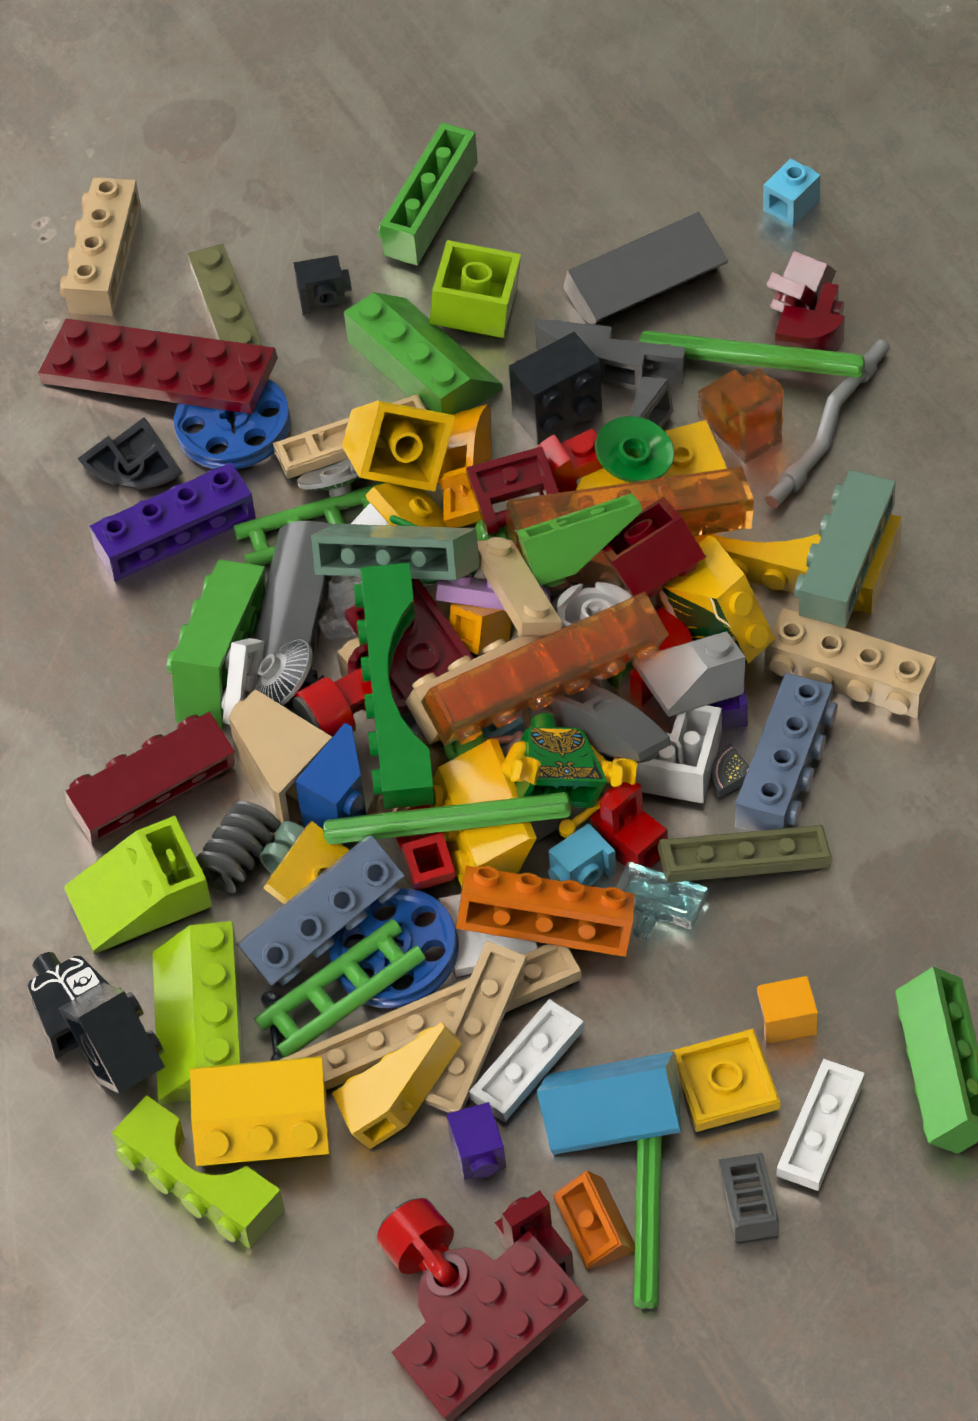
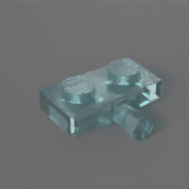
(661, 901)

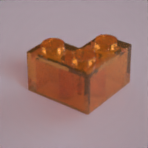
(744, 412)

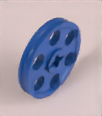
(219, 431)
(427, 975)

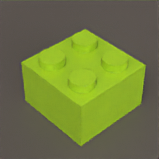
(475, 288)

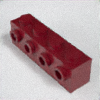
(149, 777)

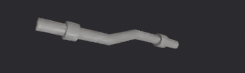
(796, 474)

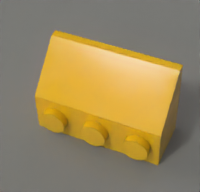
(479, 778)
(259, 1111)

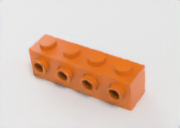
(546, 910)

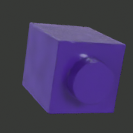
(476, 1141)

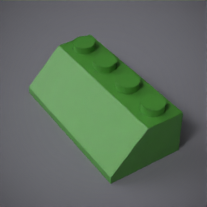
(417, 354)

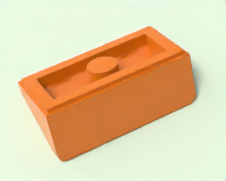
(594, 1220)

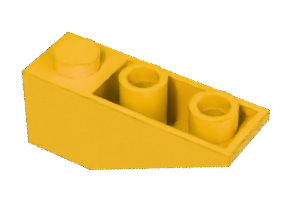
(392, 1090)

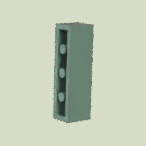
(845, 548)
(431, 551)

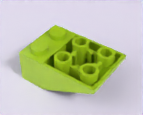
(139, 886)

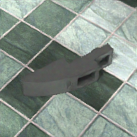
(621, 361)
(608, 723)

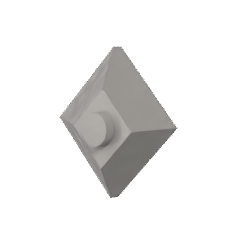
(695, 673)

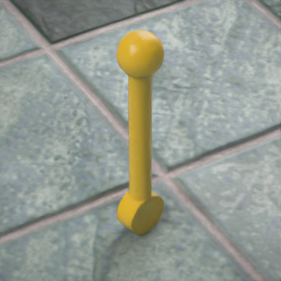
(568, 827)

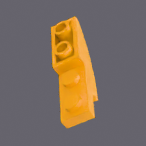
(467, 446)

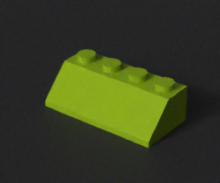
(196, 1005)

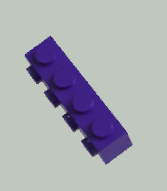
(172, 521)

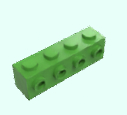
(428, 194)
(942, 1057)

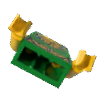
(563, 760)

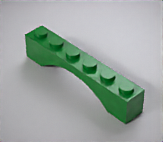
(403, 757)

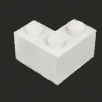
(687, 764)

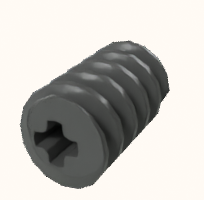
(235, 844)

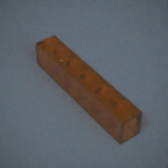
(705, 500)
(544, 669)

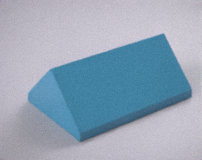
(611, 1103)

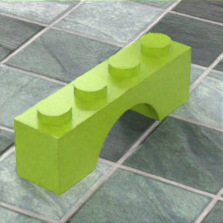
(237, 1202)

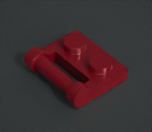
(508, 479)

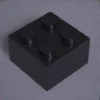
(556, 388)
(113, 1037)

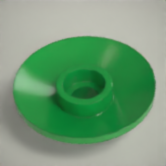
(635, 438)

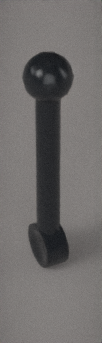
(267, 1000)

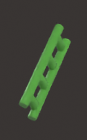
(329, 507)
(345, 964)

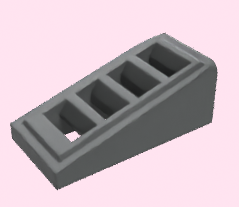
(653, 400)
(750, 1226)

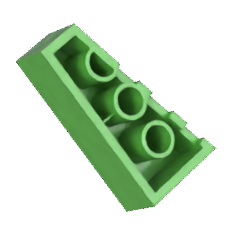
(218, 618)

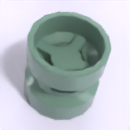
(284, 839)

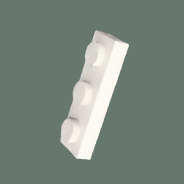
(527, 1060)
(820, 1124)

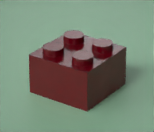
(653, 550)

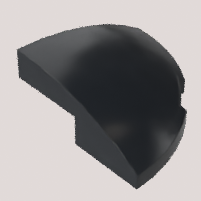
(132, 458)

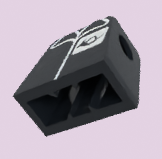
(55, 987)

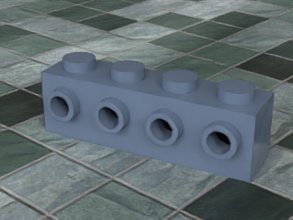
(785, 755)
(320, 910)

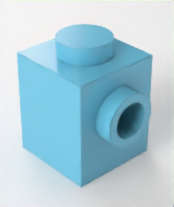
(791, 192)

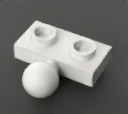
(242, 666)

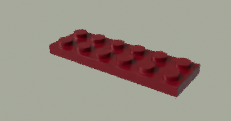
(158, 365)

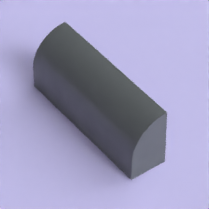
(643, 269)
(293, 593)

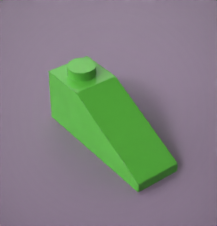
(570, 541)

